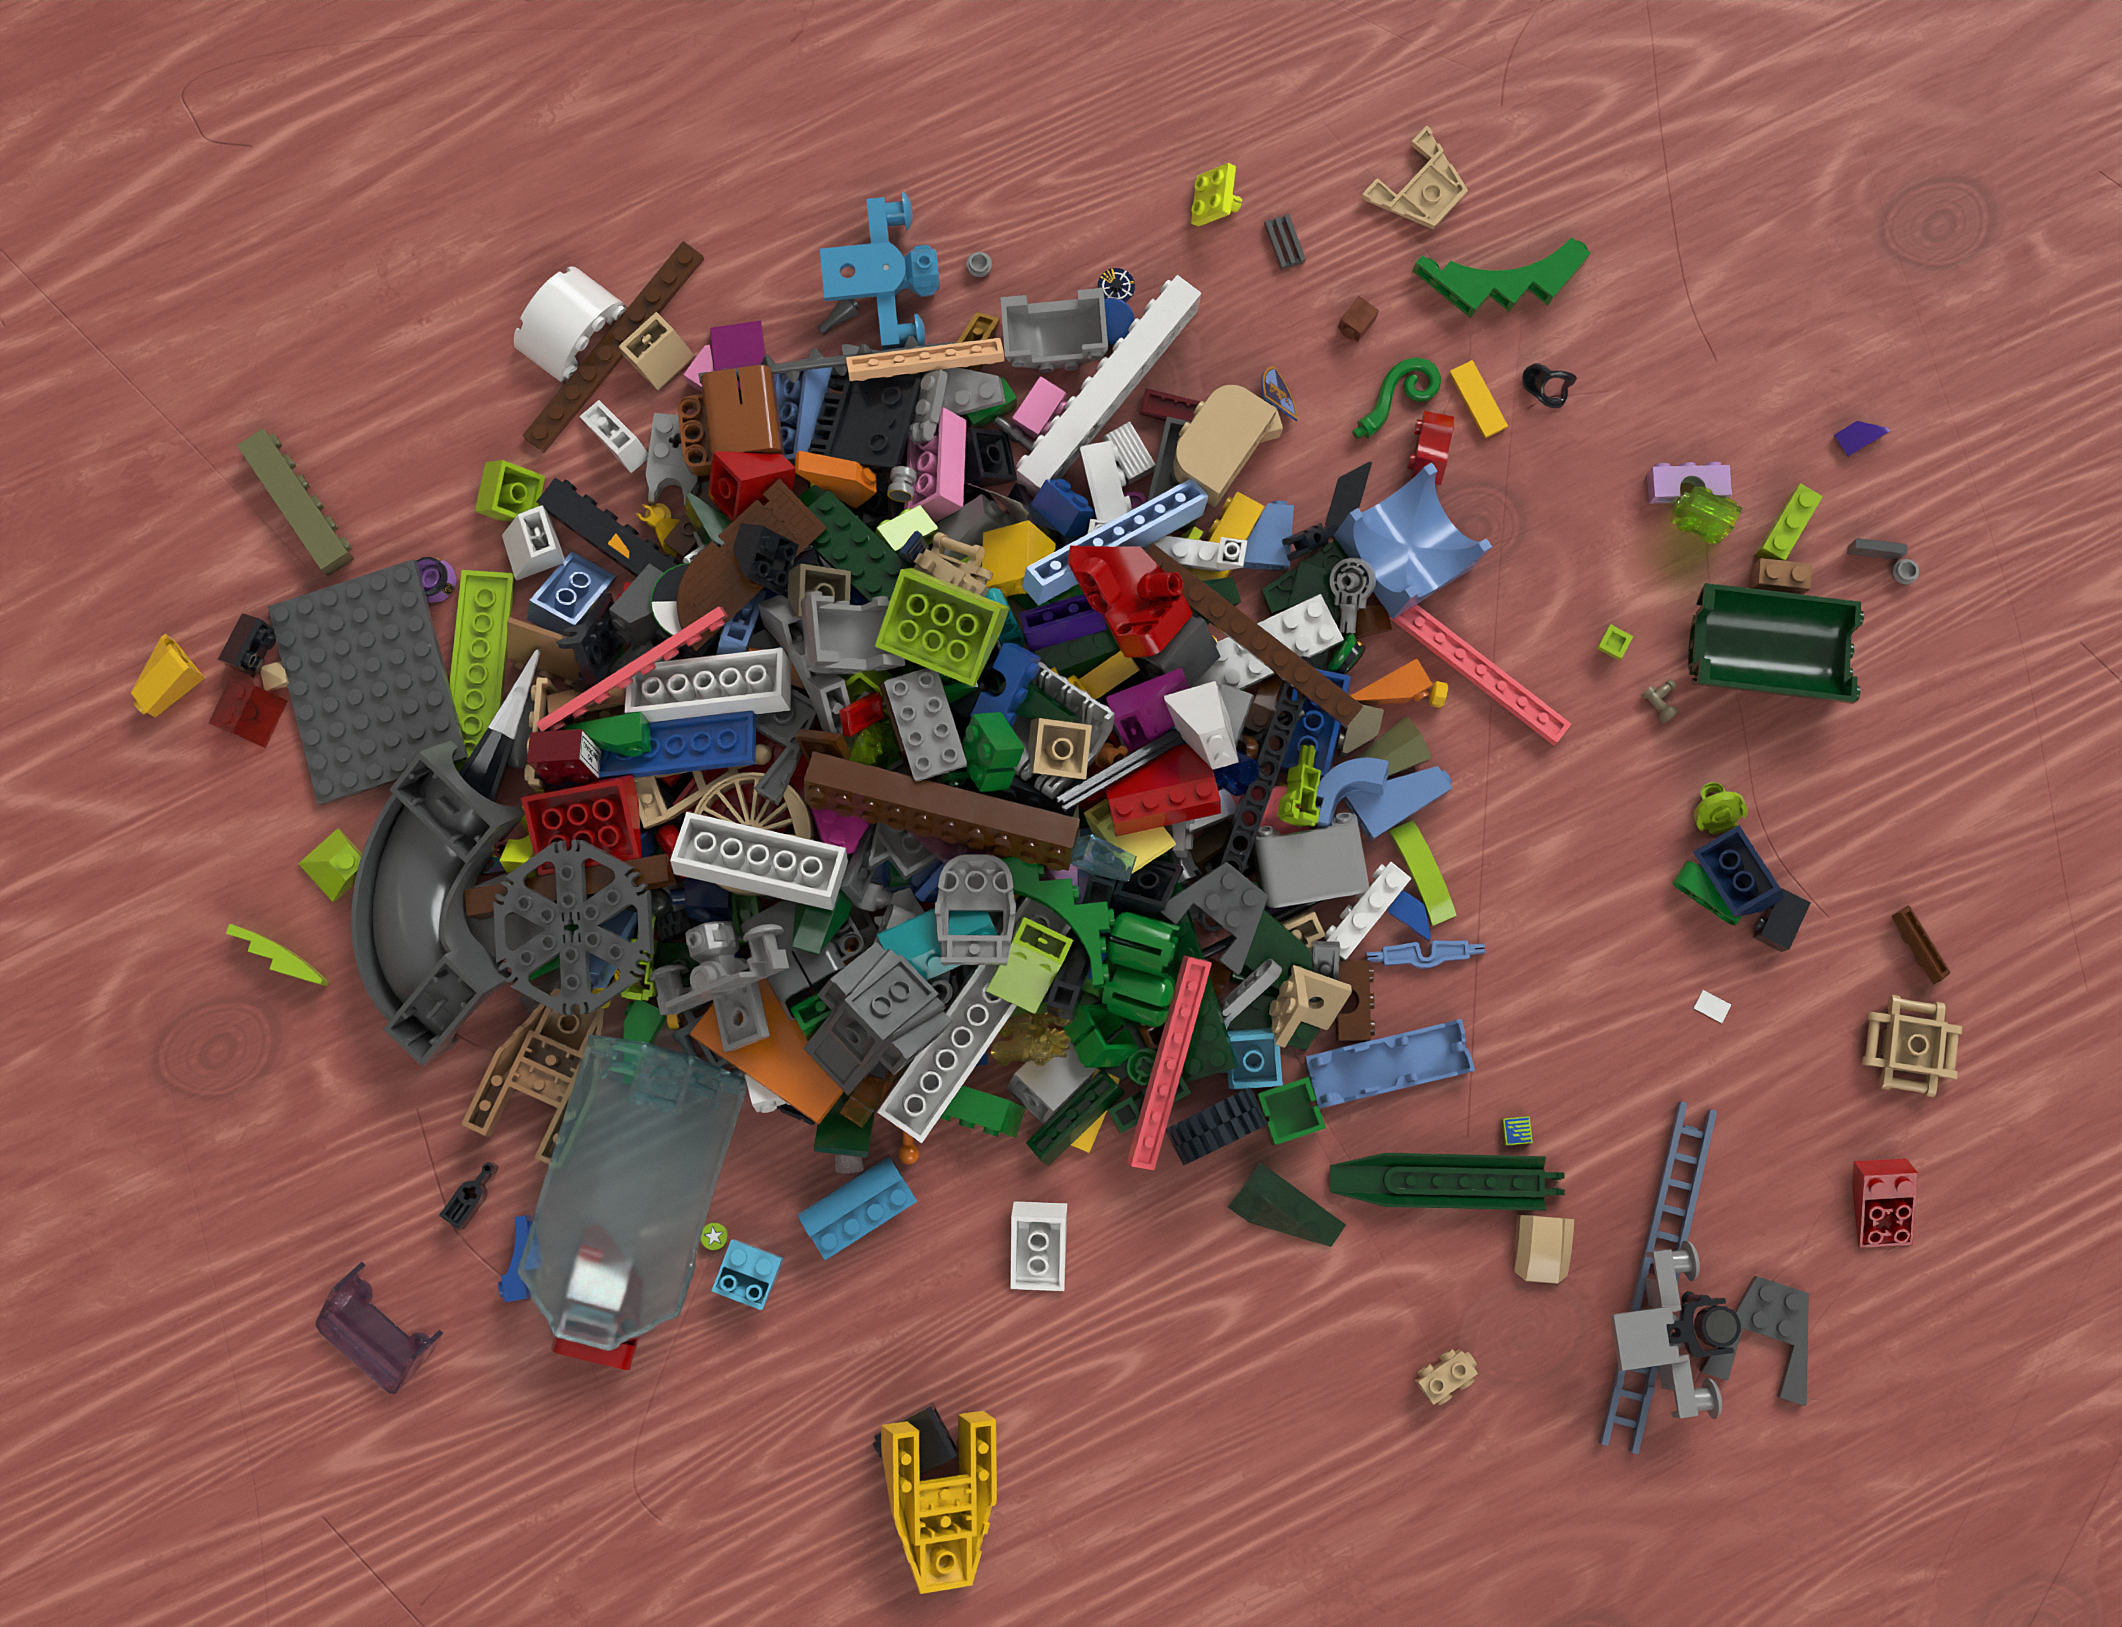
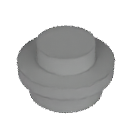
(979, 264)
(1905, 571)

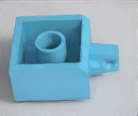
(1256, 1059)

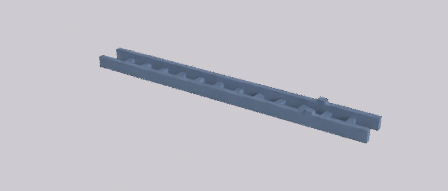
(1640, 1286)

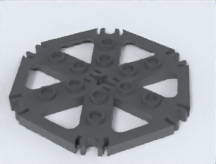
(590, 936)

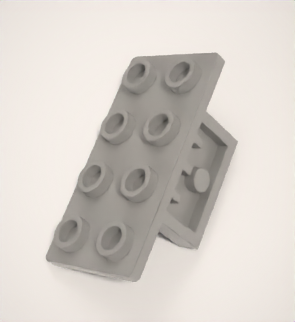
(925, 724)

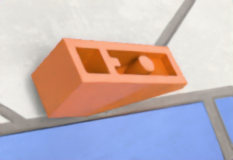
(842, 477)
(1397, 687)

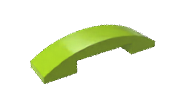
(1424, 872)

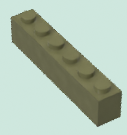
(295, 501)

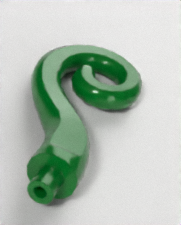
(1378, 416)

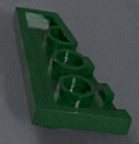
(1278, 592)

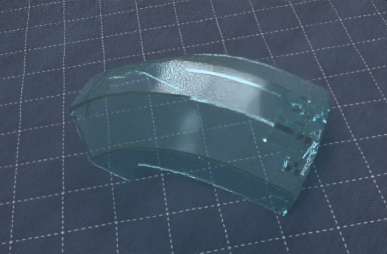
(628, 1190)

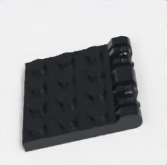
(868, 419)

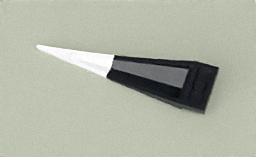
(490, 757)

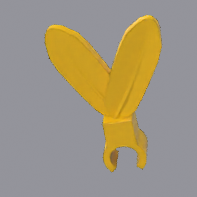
(662, 527)

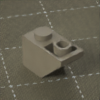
(1360, 731)

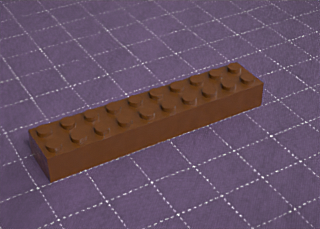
(941, 811)

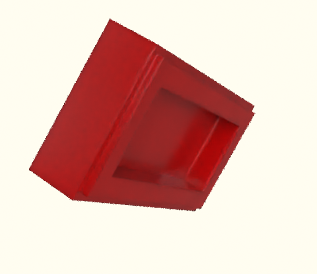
(861, 714)

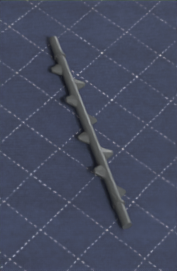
(817, 361)

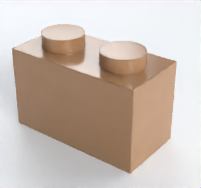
(1781, 576)

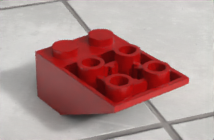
(1884, 1202)

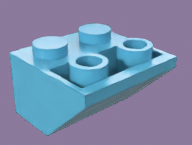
(747, 1274)

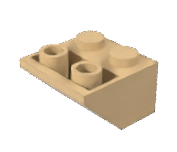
(656, 351)

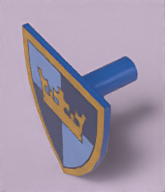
(1277, 393)

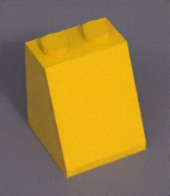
(1010, 552)

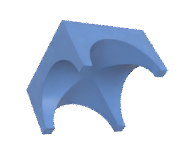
(1409, 544)

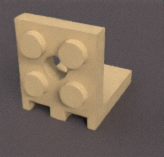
(1294, 1004)

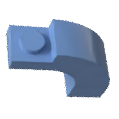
(1349, 777)

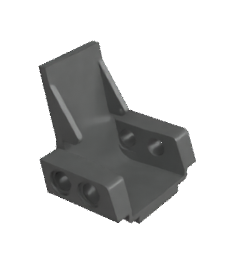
(877, 1016)

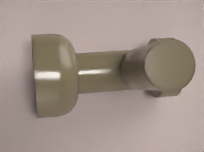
(1655, 697)

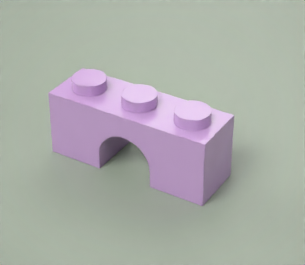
(1665, 480)

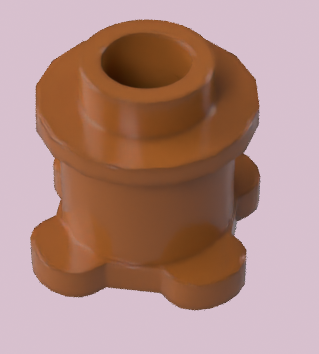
(1110, 755)

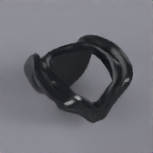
(1536, 377)

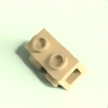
(1450, 1373)

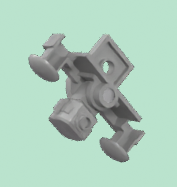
(724, 979)

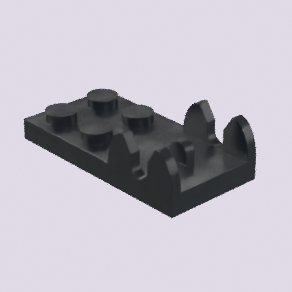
(593, 644)

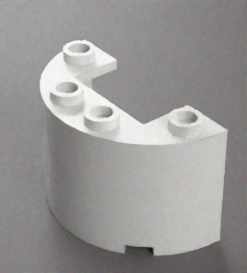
(563, 319)

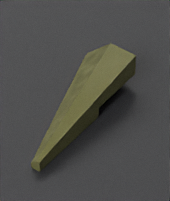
(1400, 746)

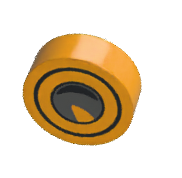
(675, 1022)

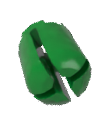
(1142, 943)
(1139, 996)

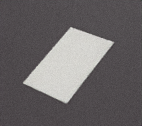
(1712, 1006)

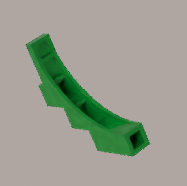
(1060, 897)

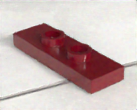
(1161, 404)

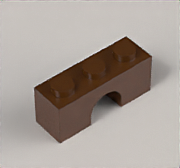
(1357, 1024)

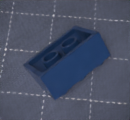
(1739, 873)

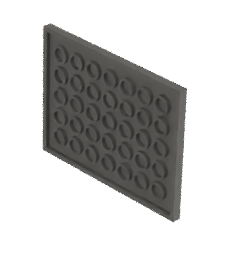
(365, 680)

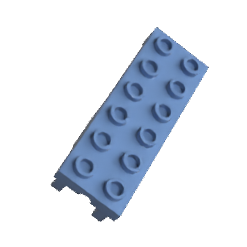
(1389, 1063)

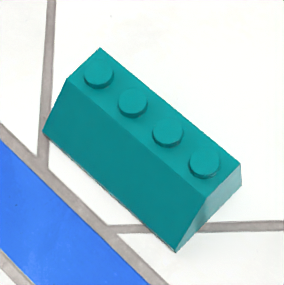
(919, 941)

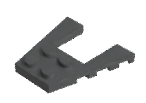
(781, 729)
(1777, 1314)

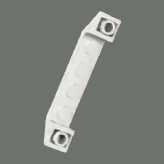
(1195, 553)

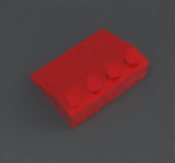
(1163, 792)
(595, 812)

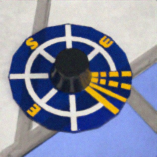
(1117, 284)

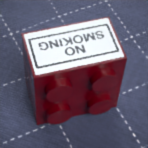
(564, 756)

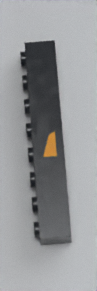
(602, 529)

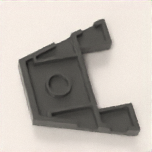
(1230, 902)

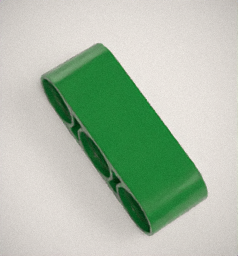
(1697, 885)

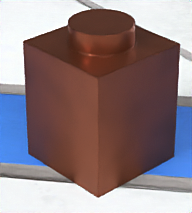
(1357, 319)

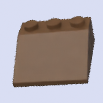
(552, 662)

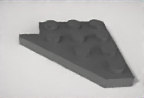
(899, 846)

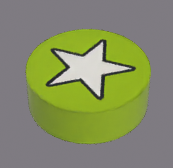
(714, 1236)

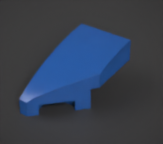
(1411, 913)

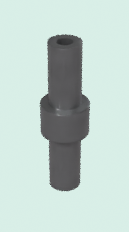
(1015, 434)

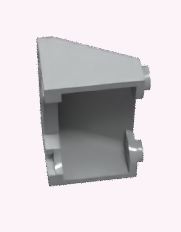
(1311, 863)

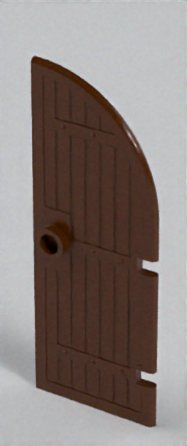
(715, 574)

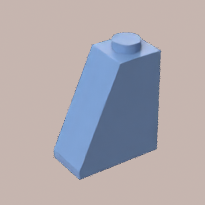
(1265, 543)

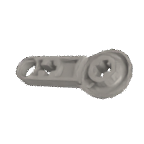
(1249, 990)

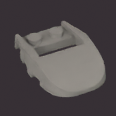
(975, 885)

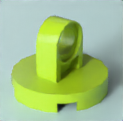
(1719, 811)

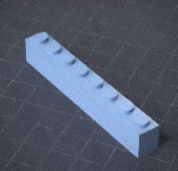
(1136, 528)

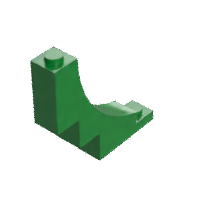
(1471, 287)

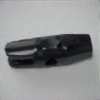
(1309, 539)

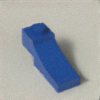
(512, 1286)

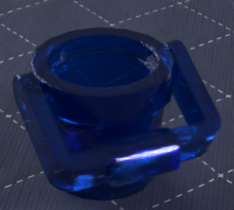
(1242, 773)

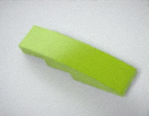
(283, 959)

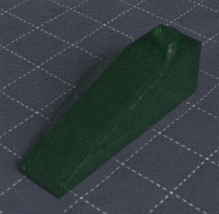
(1277, 1205)

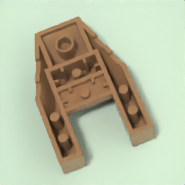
(538, 1061)

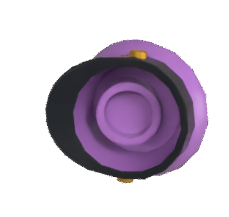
(437, 578)

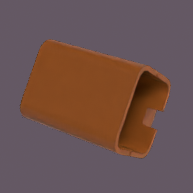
(731, 419)

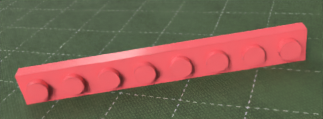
(643, 664)
(1483, 673)
(1169, 1063)

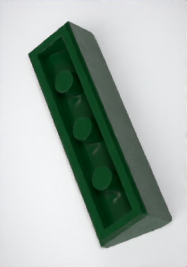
(1075, 1117)

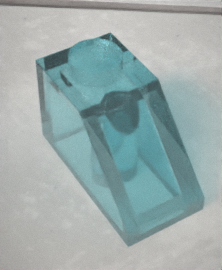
(1102, 858)

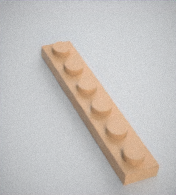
(925, 359)

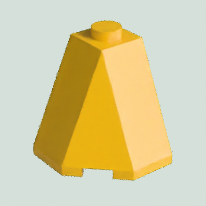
(165, 678)

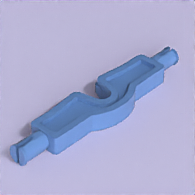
(1439, 952)

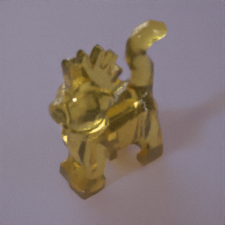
(1031, 1039)

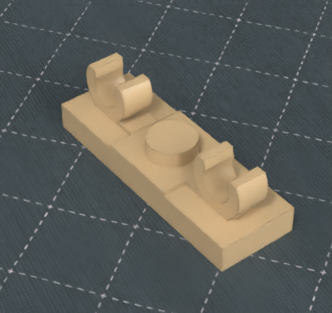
(939, 568)

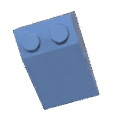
(569, 594)

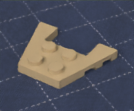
(1431, 191)

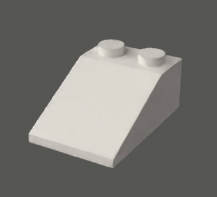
(1038, 1246)

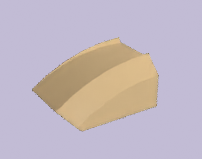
(1543, 1248)

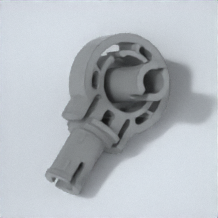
(1350, 589)

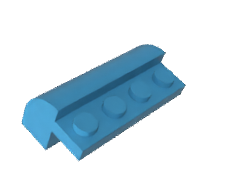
(857, 1207)

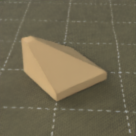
(274, 676)

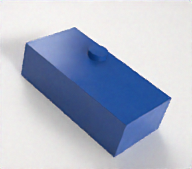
(1316, 730)

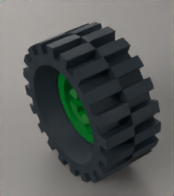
(1216, 1126)

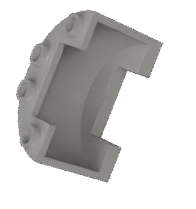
(1055, 332)
(844, 636)

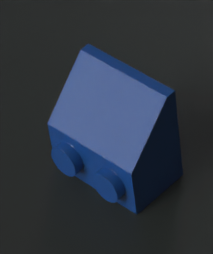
(1063, 508)

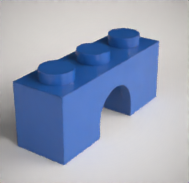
(1018, 668)

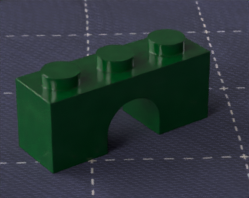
(1127, 1112)

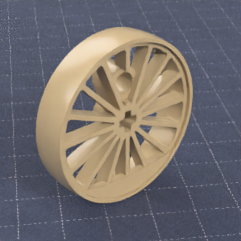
(799, 811)

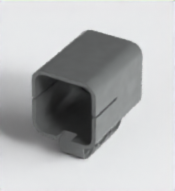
(804, 967)

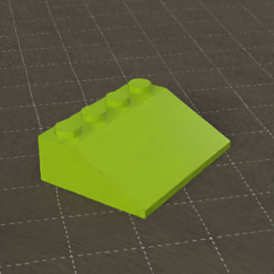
(941, 626)

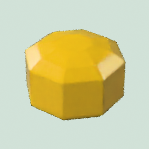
(1438, 694)

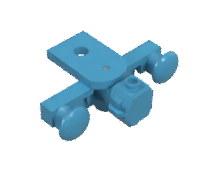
(883, 271)

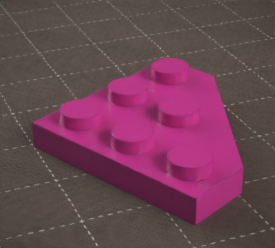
(839, 830)

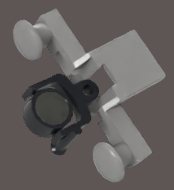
(1646, 1340)

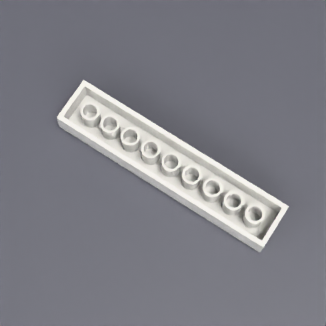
(1110, 385)
(940, 1070)

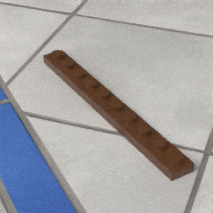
(607, 352)
(1261, 643)

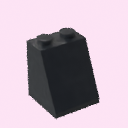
(934, 1439)

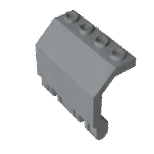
(1082, 705)

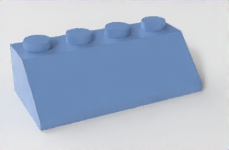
(800, 407)

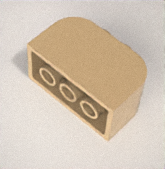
(1221, 439)

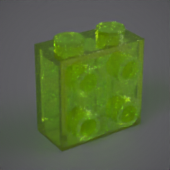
(1706, 514)

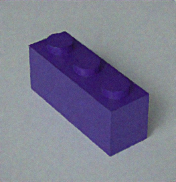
(1060, 622)

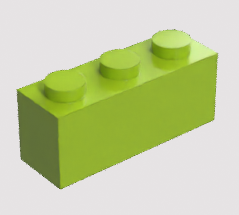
(1789, 524)

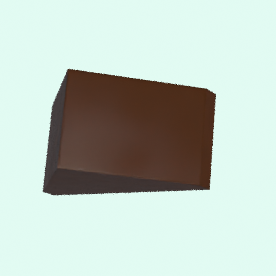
(1370, 621)

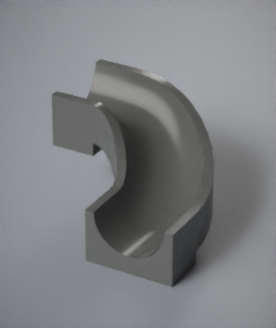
(412, 907)

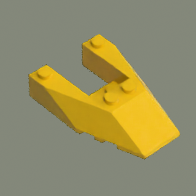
(947, 1516)

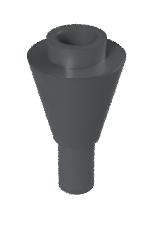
(841, 312)

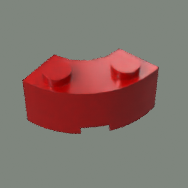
(1432, 443)

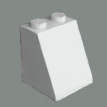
(1204, 723)

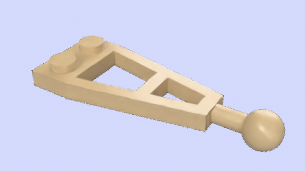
(651, 801)

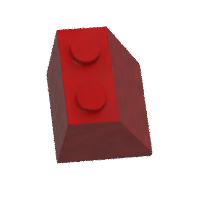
(743, 477)

